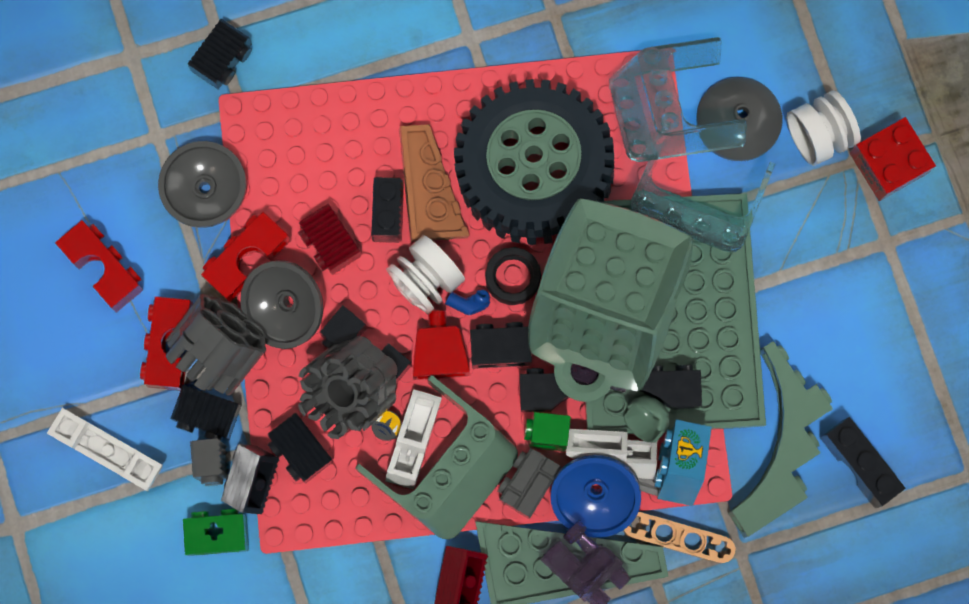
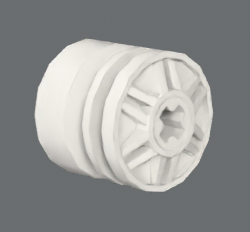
(823, 128)
(425, 274)

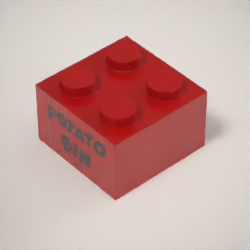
(892, 159)

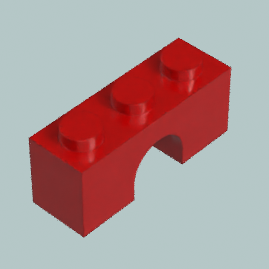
(259, 236)
(84, 245)
(157, 370)

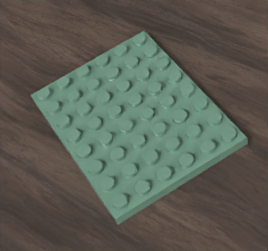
(713, 331)

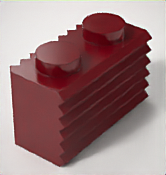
(329, 239)
(461, 576)

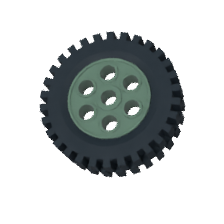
(501, 197)

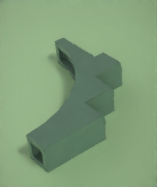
(797, 408)

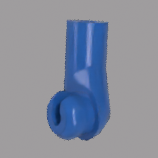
(471, 304)

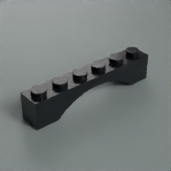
(672, 388)

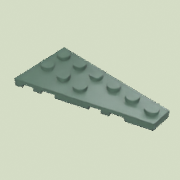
(519, 576)

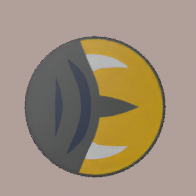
(387, 426)

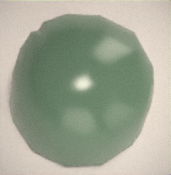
(647, 418)

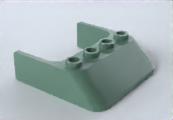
(460, 477)

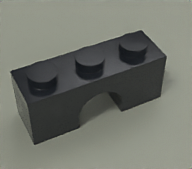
(346, 326)
(872, 472)

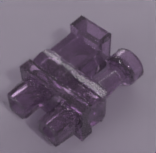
(591, 571)

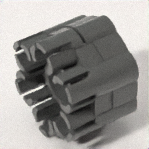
(222, 342)
(349, 385)

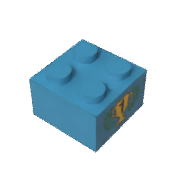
(682, 462)

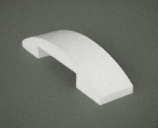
(105, 449)

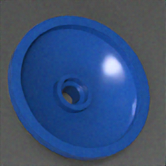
(603, 509)

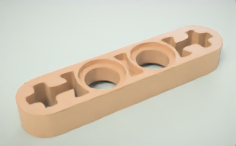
(679, 533)

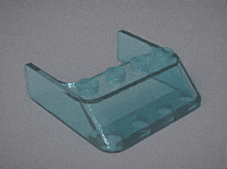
(651, 110)
(693, 218)

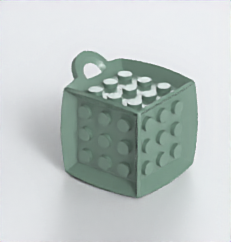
(608, 297)

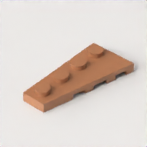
(427, 188)

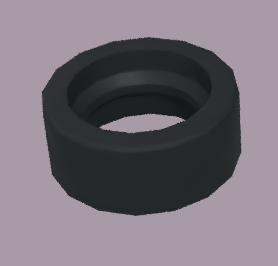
(510, 254)

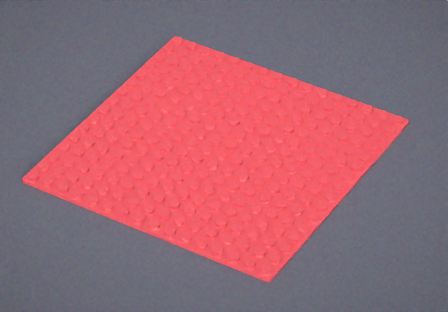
(327, 148)

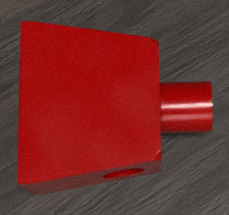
(439, 350)

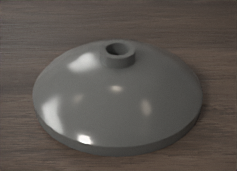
(762, 119)
(196, 166)
(267, 304)

